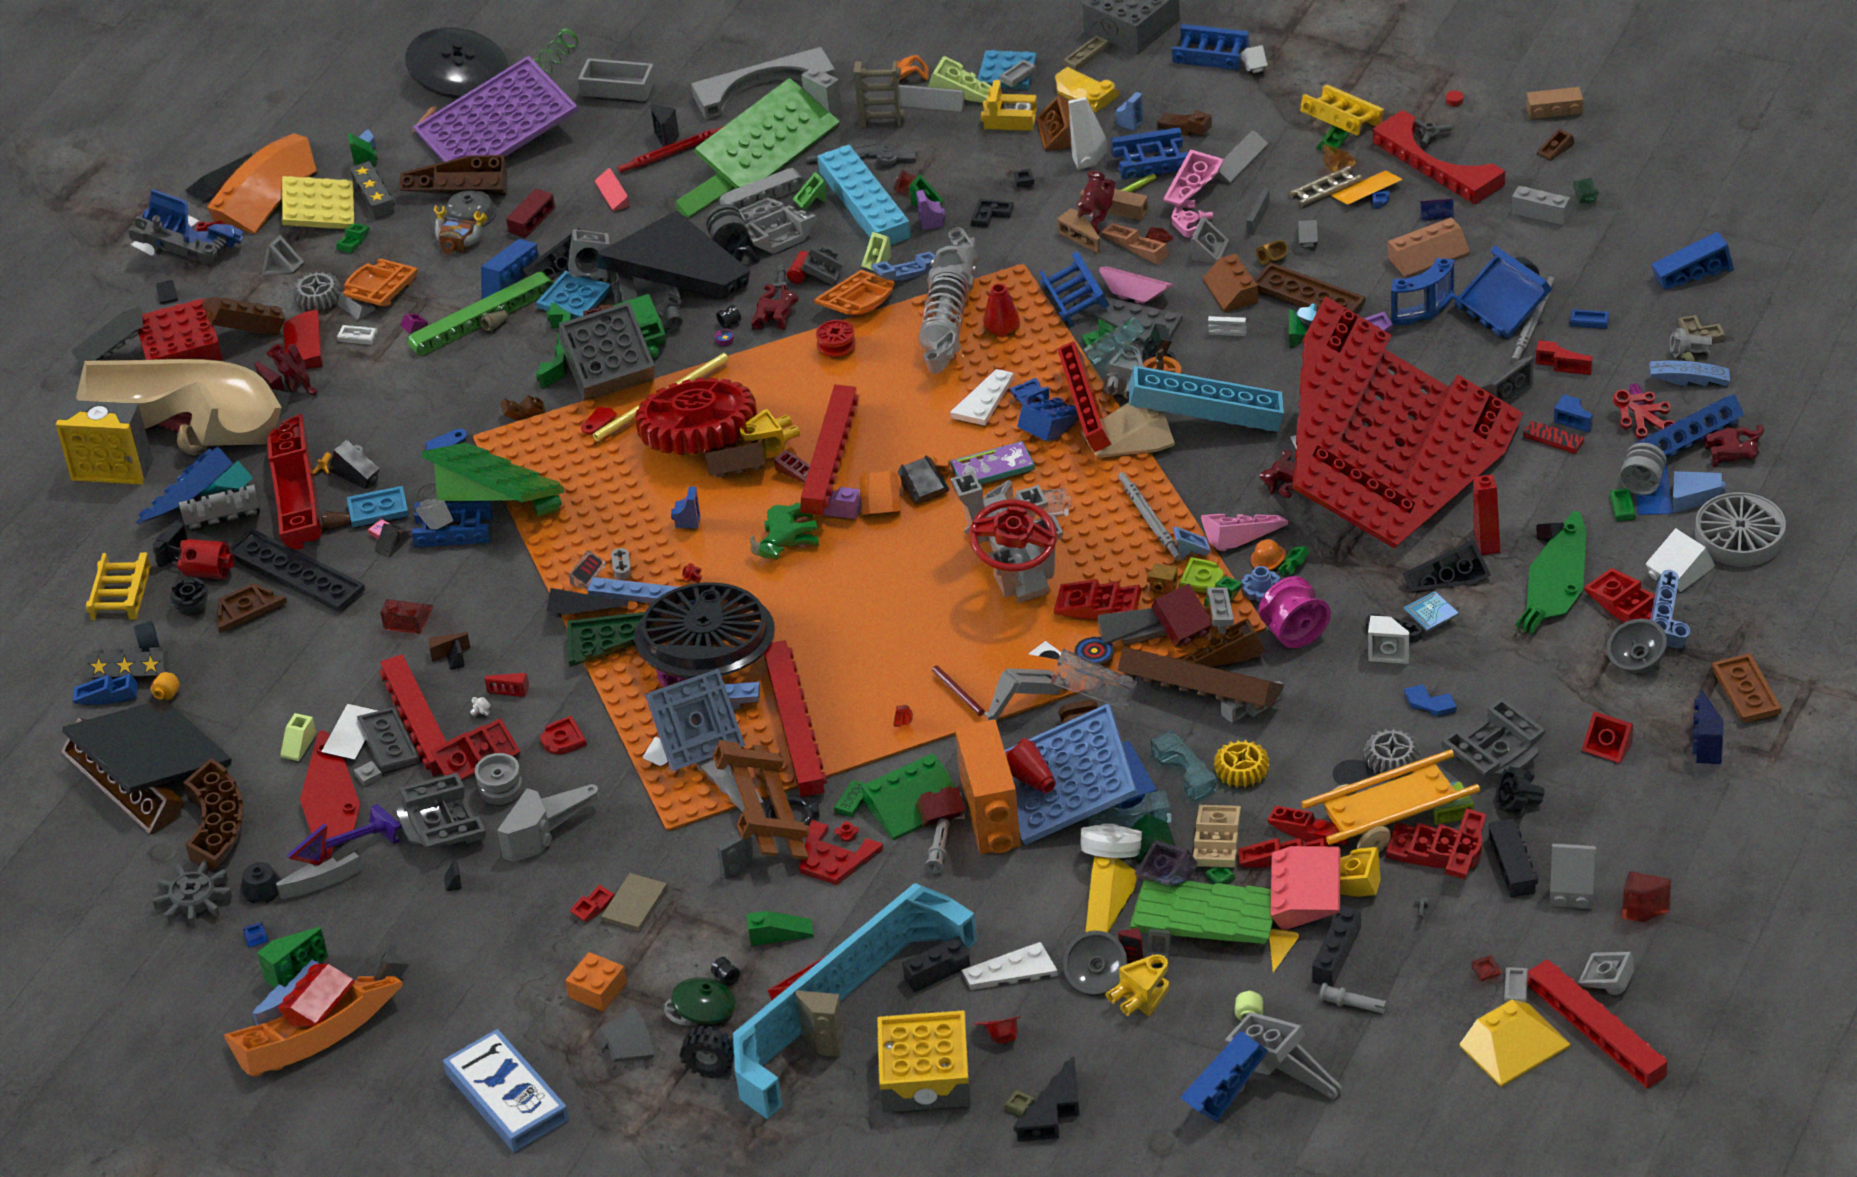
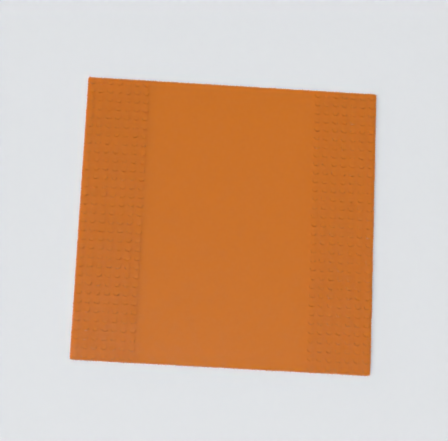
(881, 589)

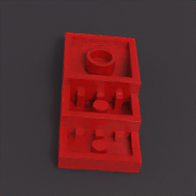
(1621, 596)
(1091, 599)
(466, 750)

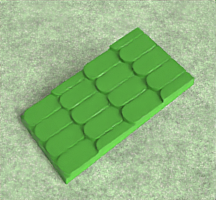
(1204, 911)

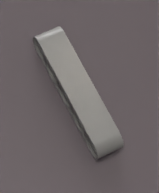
(771, 186)

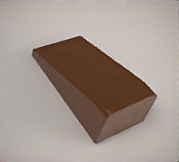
(1556, 144)
(441, 645)

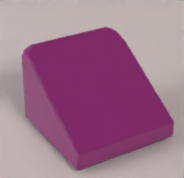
(413, 322)

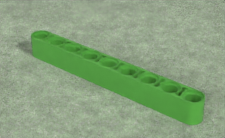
(469, 318)

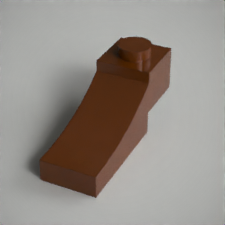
(1194, 123)

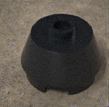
(189, 596)
(259, 882)

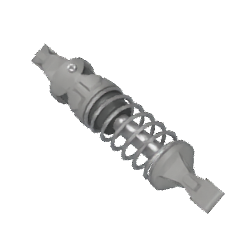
(948, 285)

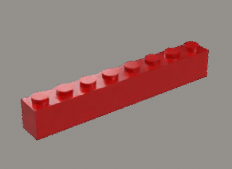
(1084, 396)
(413, 709)
(1597, 1023)

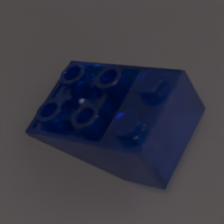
(1708, 731)

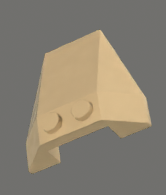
(1135, 432)

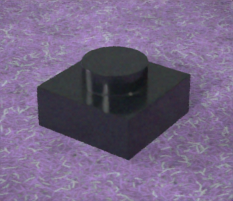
(1023, 178)

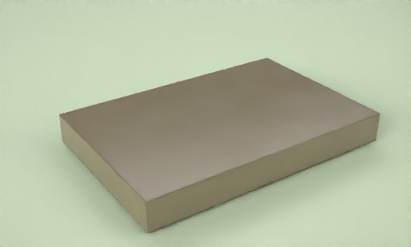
(634, 902)

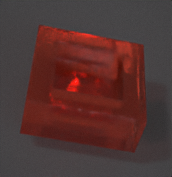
(1486, 968)

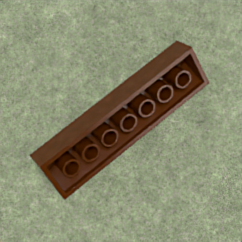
(1199, 677)
(149, 807)

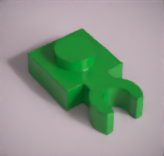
(1294, 558)

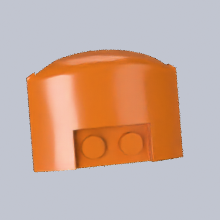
(379, 282)
(857, 294)

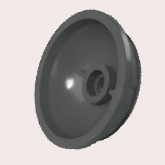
(466, 203)
(1634, 639)

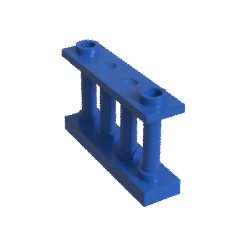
(1210, 36)
(1084, 276)

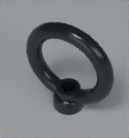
(811, 808)

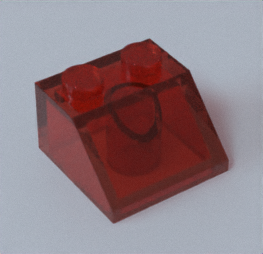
(405, 615)
(1645, 896)

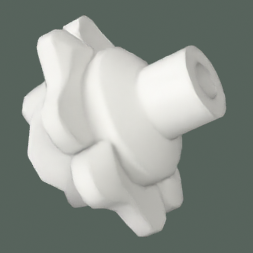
(481, 706)

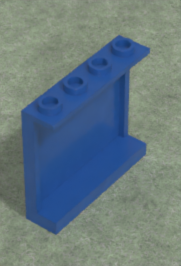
(1503, 294)

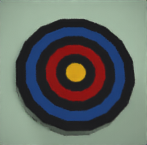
(1095, 650)

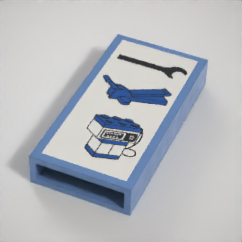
(506, 1090)

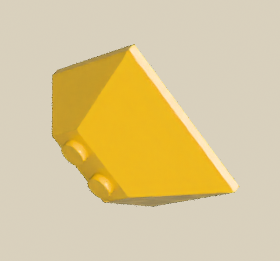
(1512, 1041)

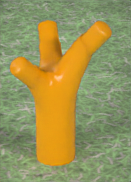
(323, 463)

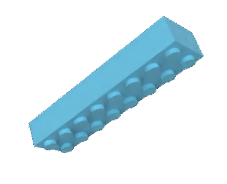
(863, 194)
(1205, 398)

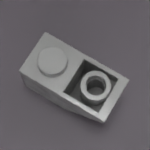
(434, 513)

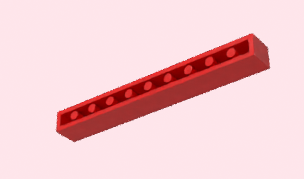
(829, 450)
(794, 719)

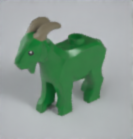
(784, 531)

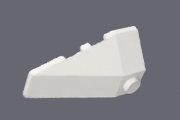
(1087, 136)

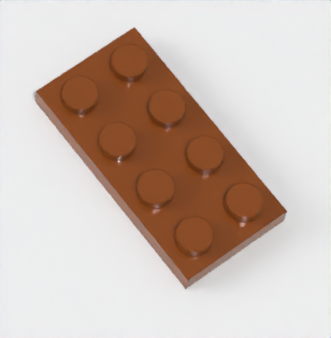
(1746, 688)

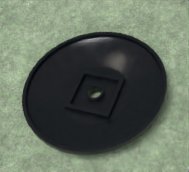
(434, 65)

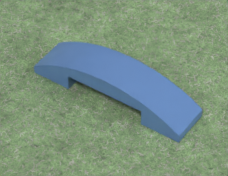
(906, 270)

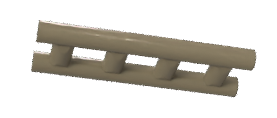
(1320, 193)

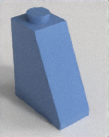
(1695, 489)

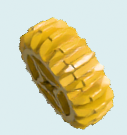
(1241, 764)

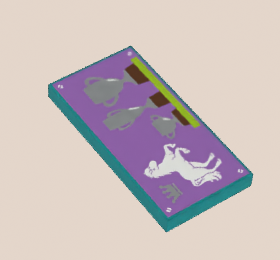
(995, 463)

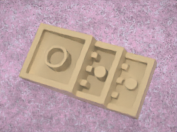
(1217, 835)

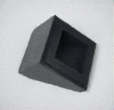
(166, 291)
(1548, 530)
(455, 656)
(452, 877)

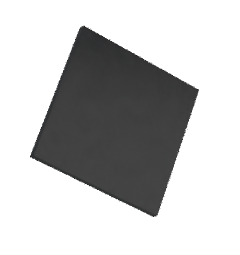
(145, 745)

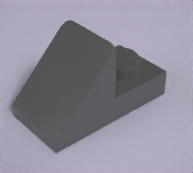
(390, 964)

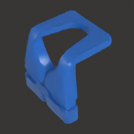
(1028, 391)

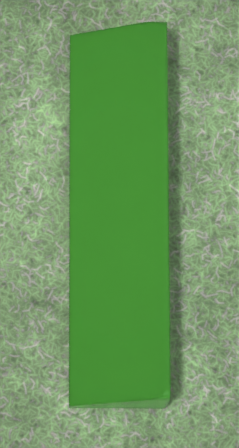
(703, 196)

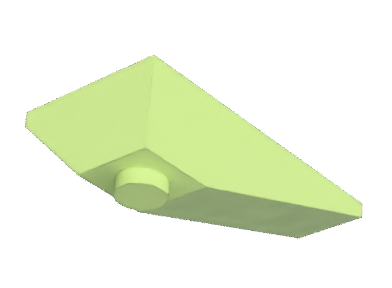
(952, 76)

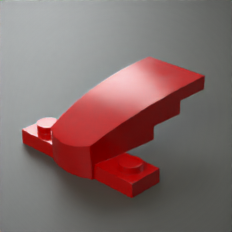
(1440, 847)

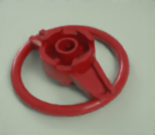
(1014, 530)

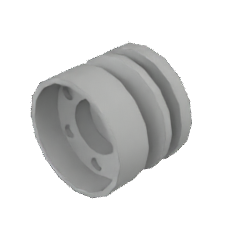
(1642, 468)

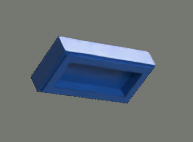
(1589, 318)

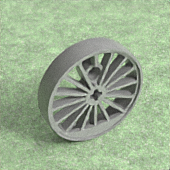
(1734, 529)

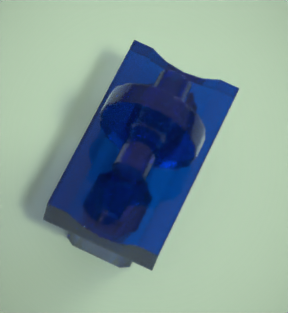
(1436, 209)

